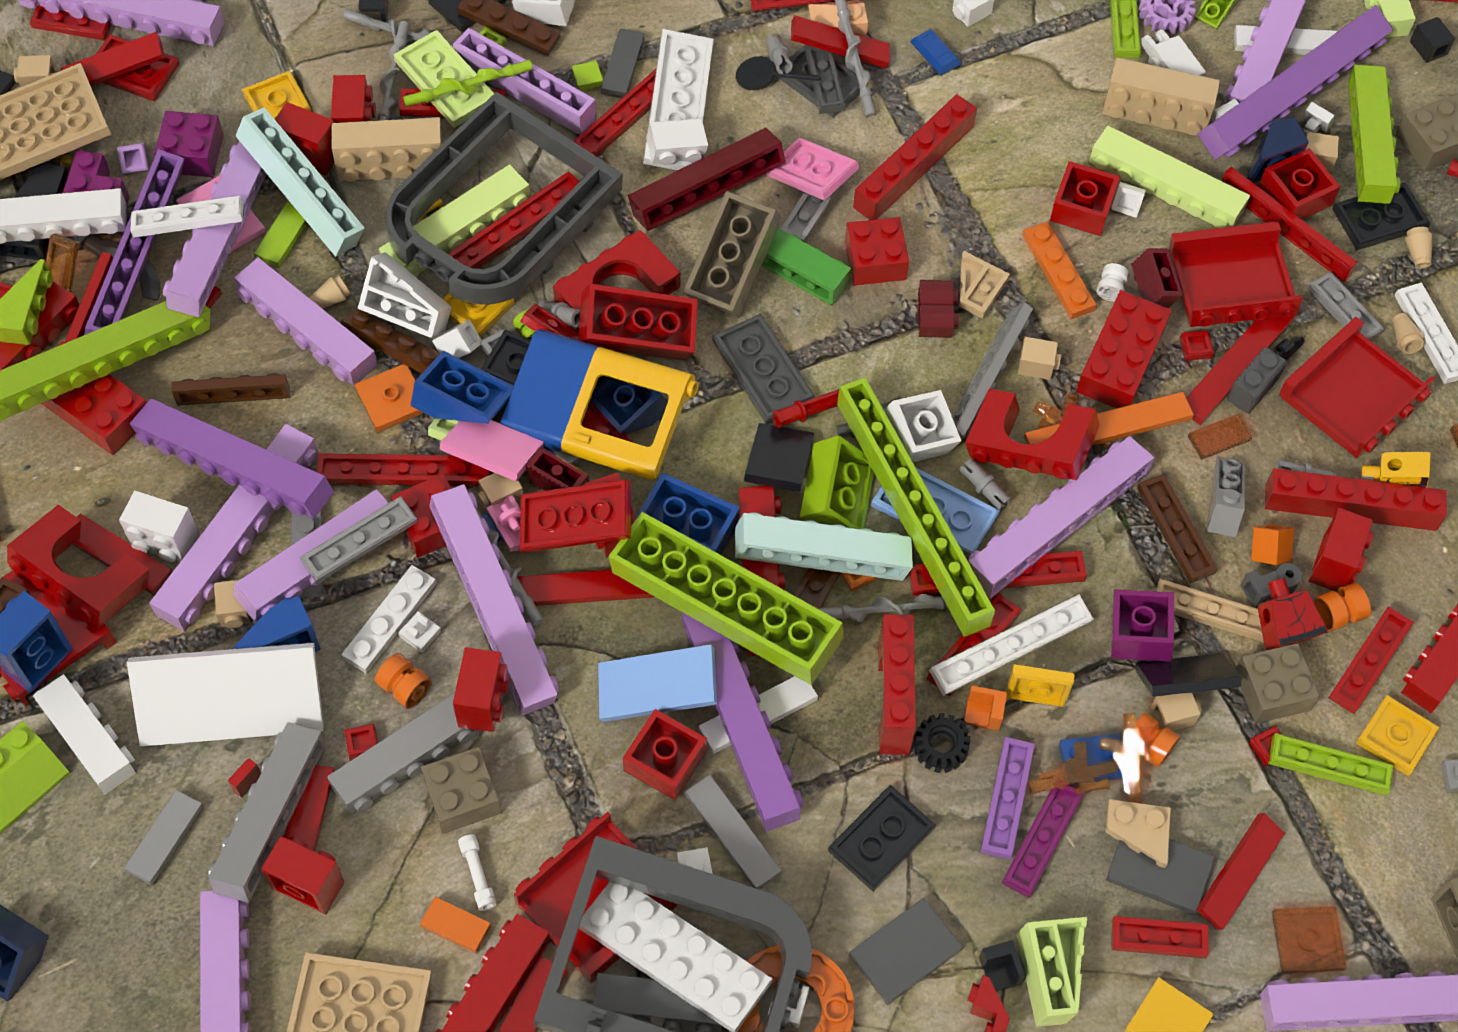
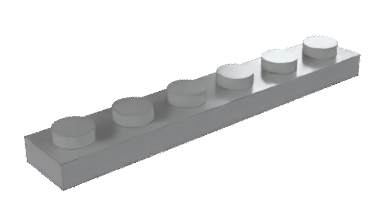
(990, 367)

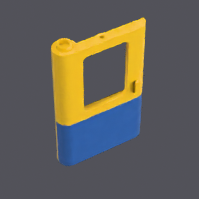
(557, 389)

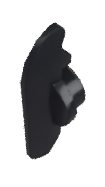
(1288, 347)

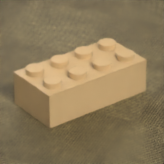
(1160, 96)
(383, 147)

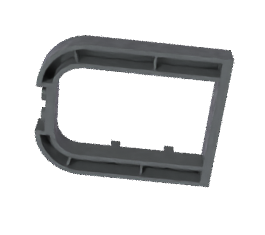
(540, 246)
(687, 888)

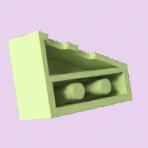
(1052, 967)

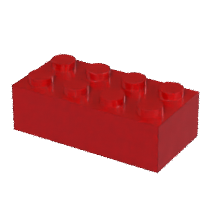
(638, 322)
(1123, 350)
(100, 411)

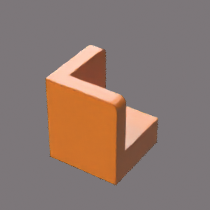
(1272, 544)
(985, 708)

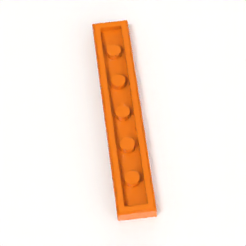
(1129, 419)

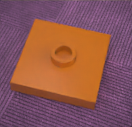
(388, 397)

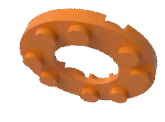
(826, 981)

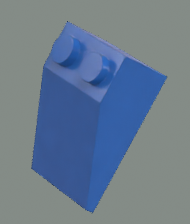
(459, 391)
(281, 625)

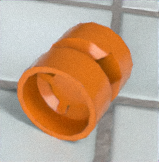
(1343, 605)
(405, 683)
(1161, 739)

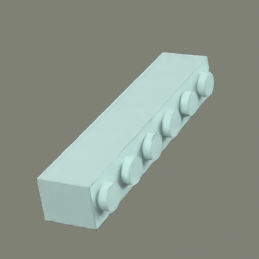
(299, 181)
(823, 546)

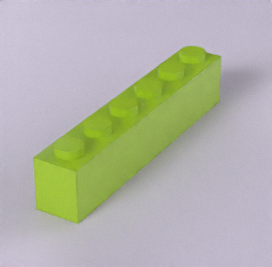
(1373, 134)

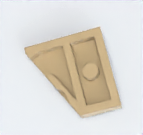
(979, 284)
(1140, 827)

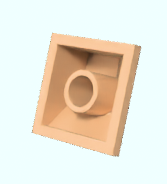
(827, 14)

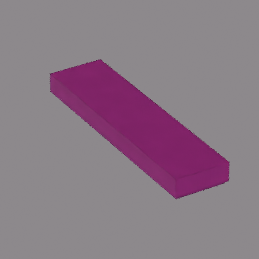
(1042, 840)

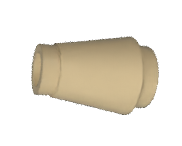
(1420, 246)
(330, 293)
(1407, 335)

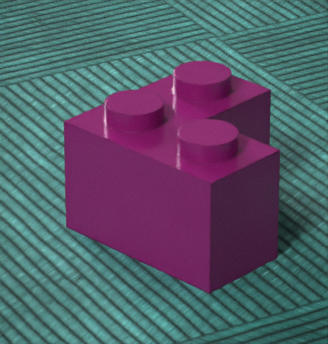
(92, 173)

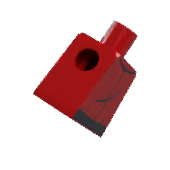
(1288, 617)

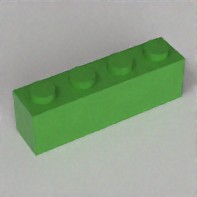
(807, 267)

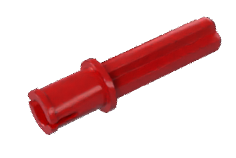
(802, 410)

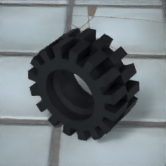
(944, 726)

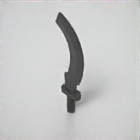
(149, 279)

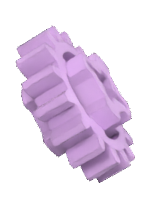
(1167, 14)

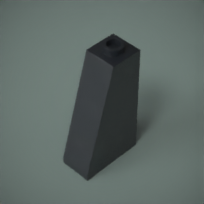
(44, 180)

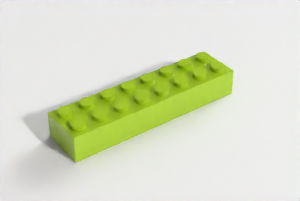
(727, 598)

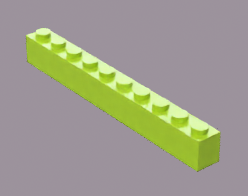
(95, 356)
(915, 507)

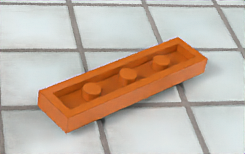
(1059, 270)

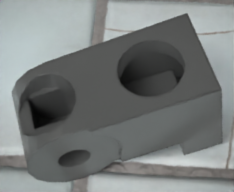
(1256, 586)

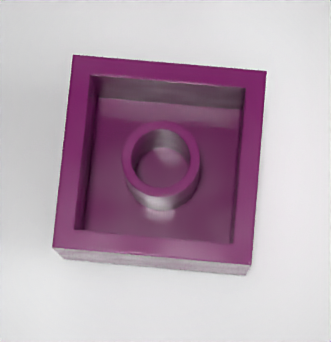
(193, 138)
(1142, 625)

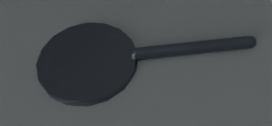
(760, 71)

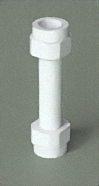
(484, 896)

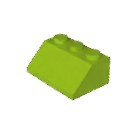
(837, 485)
(26, 773)

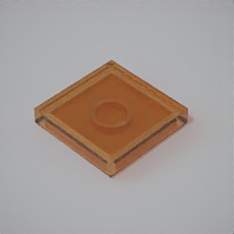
(1308, 939)

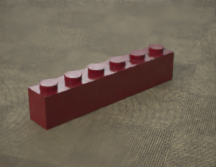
(706, 179)

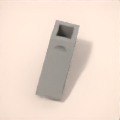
(1227, 497)

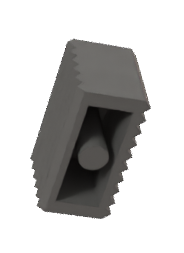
(1256, 380)

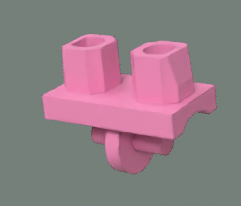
(507, 521)

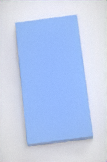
(964, 514)
(658, 682)

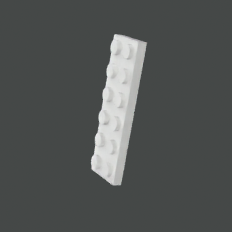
(680, 82)
(675, 954)

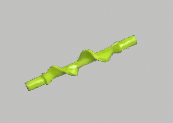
(469, 85)

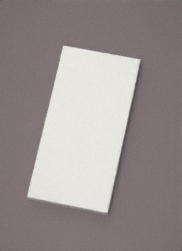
(224, 693)

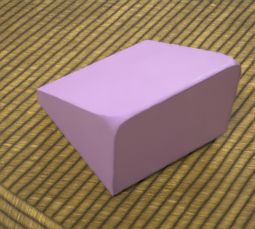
(133, 158)

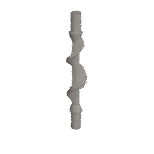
(390, 26)
(852, 58)
(388, 80)
(516, 588)
(885, 605)

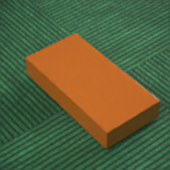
(455, 925)

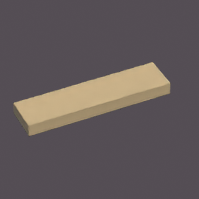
(1214, 610)

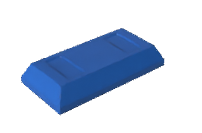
(935, 52)

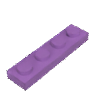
(1007, 798)

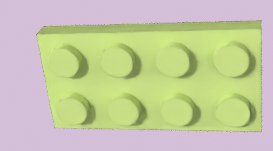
(432, 60)

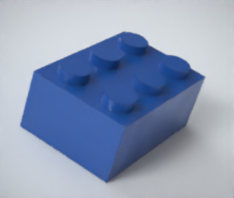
(692, 512)
(30, 641)

